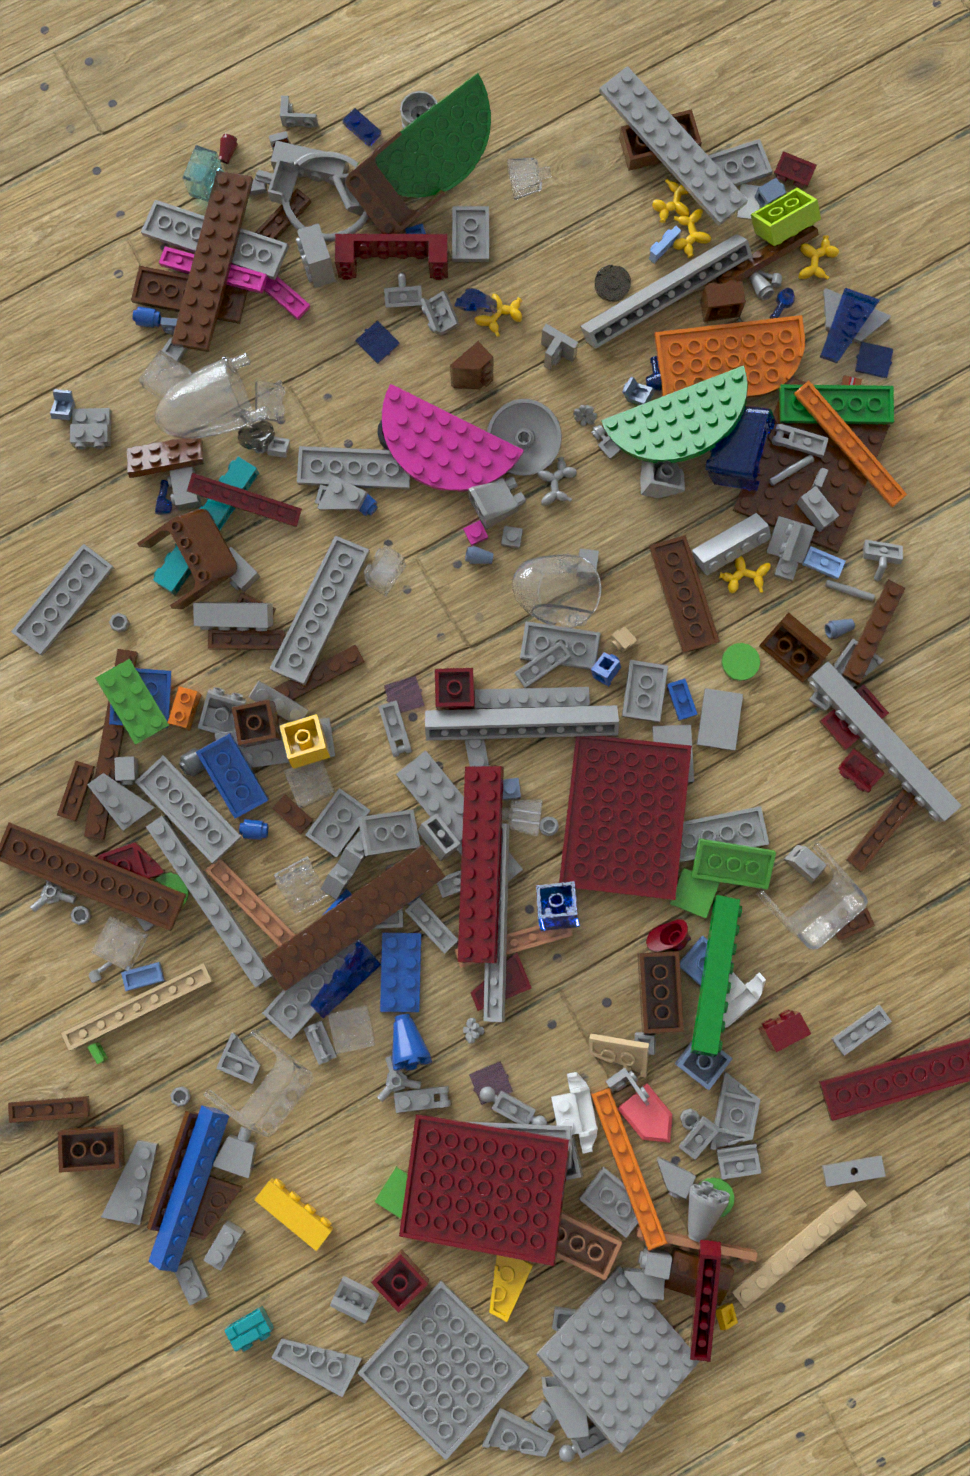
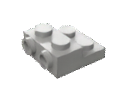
(91, 428)
(217, 711)

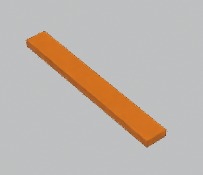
(850, 444)
(629, 1169)

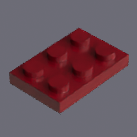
(839, 728)

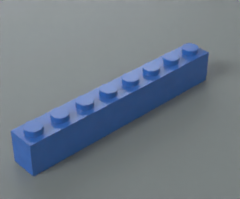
(188, 1189)

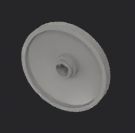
(531, 428)

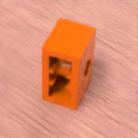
(184, 708)

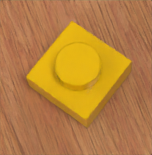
(726, 1316)

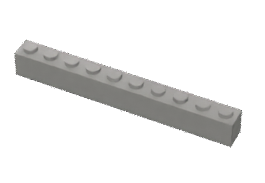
(666, 290)
(521, 722)
(884, 743)
(210, 900)

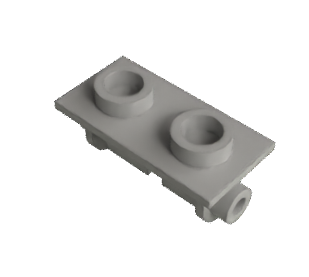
(320, 1042)

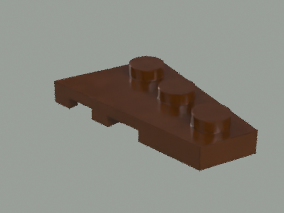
(214, 1202)

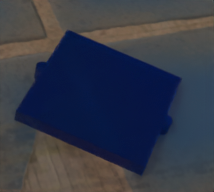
(377, 342)
(874, 359)

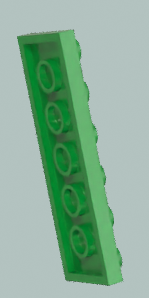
(852, 403)

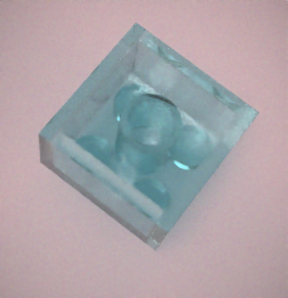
(201, 172)

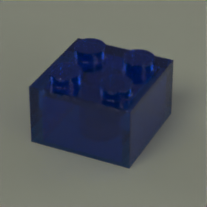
(557, 906)

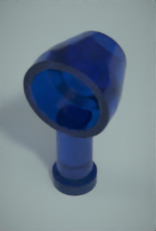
(783, 302)
(654, 379)
(163, 505)

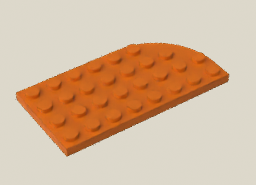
(765, 347)

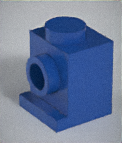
(606, 662)

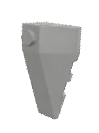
(661, 479)

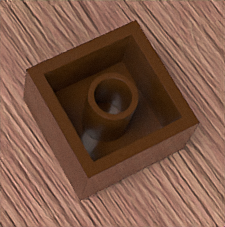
(722, 301)
(256, 723)

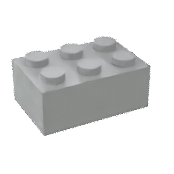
(315, 256)

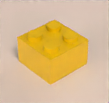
(304, 741)

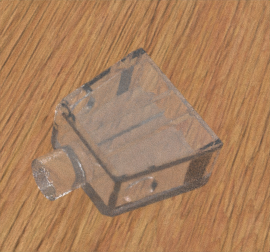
(526, 176)
(524, 816)

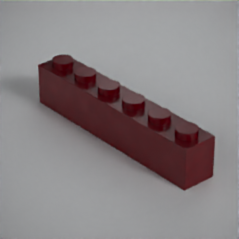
(705, 1300)

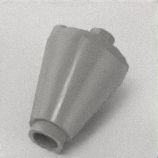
(705, 1209)

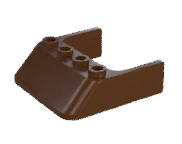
(379, 197)
(202, 550)

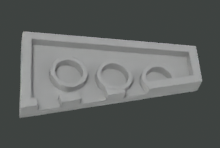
(132, 1188)
(321, 1365)

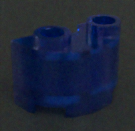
(476, 299)

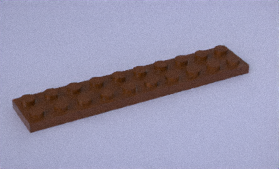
(212, 261)
(91, 876)
(353, 917)

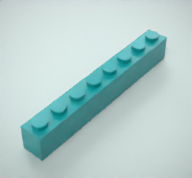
(175, 569)

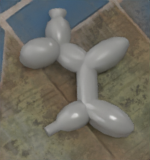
(547, 476)

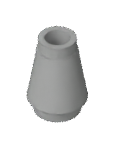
(761, 286)

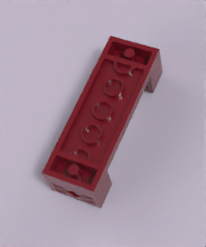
(402, 246)

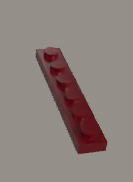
(244, 500)

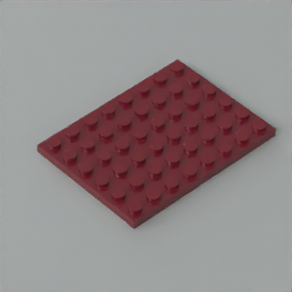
(625, 816)
(485, 1189)

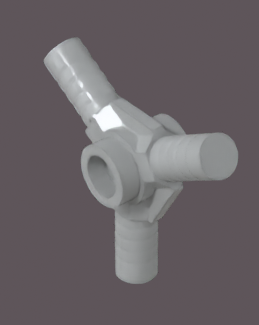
(50, 894)
(396, 1081)

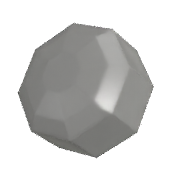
(119, 622)
(81, 915)
(180, 1096)
(689, 1118)

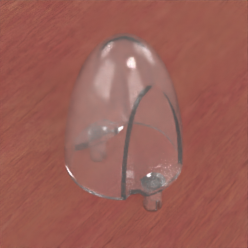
(208, 402)
(558, 589)

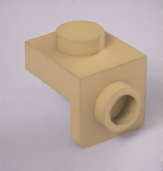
(623, 639)

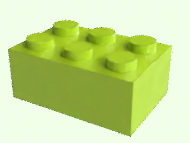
(786, 216)

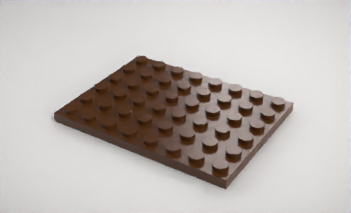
(841, 485)

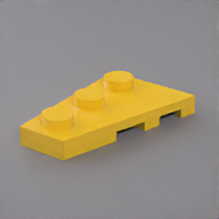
(508, 1284)

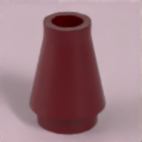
(227, 147)

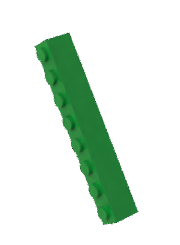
(715, 976)

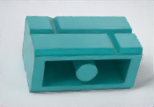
(249, 1329)

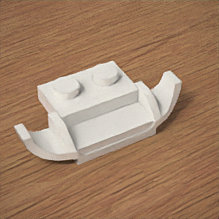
(742, 997)
(577, 1111)

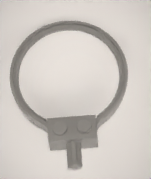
(283, 183)

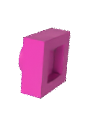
(475, 533)

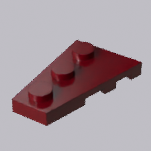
(515, 982)

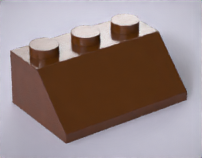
(472, 368)
(795, 647)
(684, 1274)

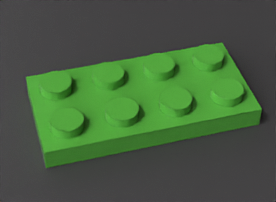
(132, 701)
(733, 863)

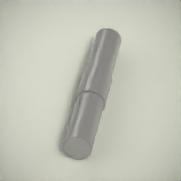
(791, 470)
(849, 590)

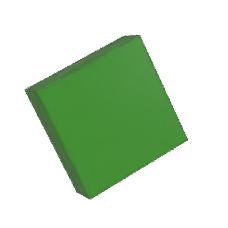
(98, 1052)

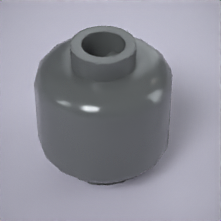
(191, 763)

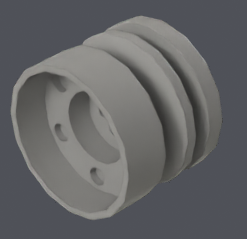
(415, 105)

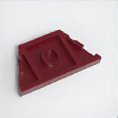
(135, 859)

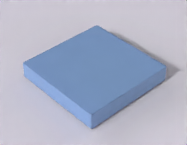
(694, 959)

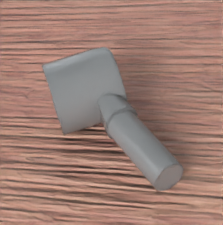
(776, 278)
(95, 974)

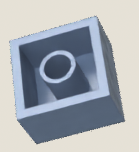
(701, 1067)

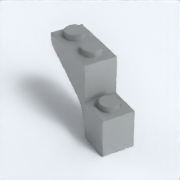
(345, 868)

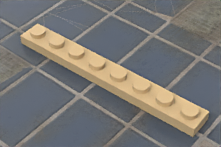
(137, 1007)
(798, 1248)

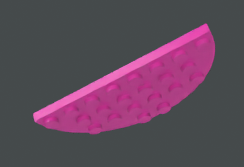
(442, 447)

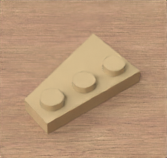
(624, 1052)

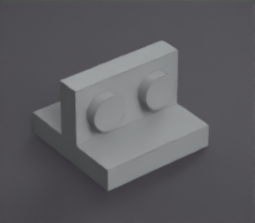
(557, 345)
(790, 539)

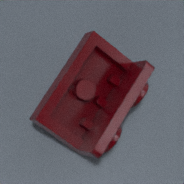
(794, 169)
(860, 770)

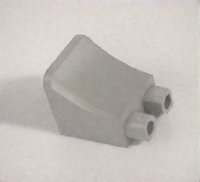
(494, 501)

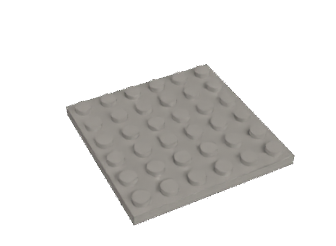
(618, 1359)
(443, 1369)

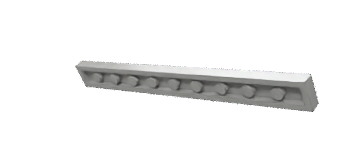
(496, 972)

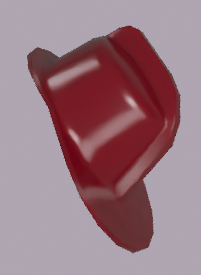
(669, 936)

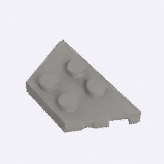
(875, 320)
(735, 1113)

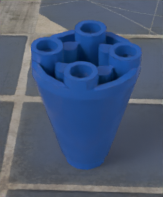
(408, 1045)

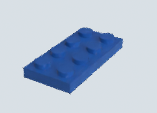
(232, 775)
(400, 972)

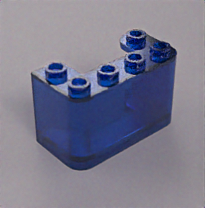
(737, 457)

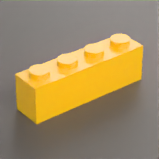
(294, 1214)

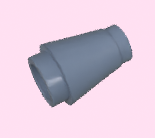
(478, 556)
(838, 627)

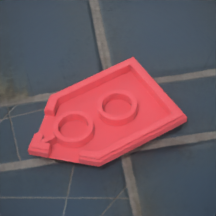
(649, 1121)

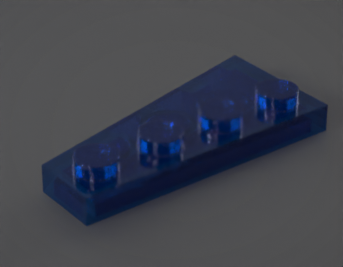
(848, 320)
(353, 972)

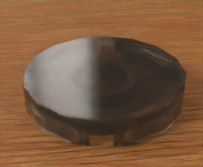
(612, 283)
(258, 436)

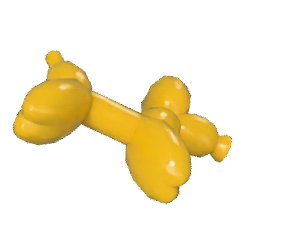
(679, 207)
(700, 237)
(810, 252)
(516, 315)
(742, 571)

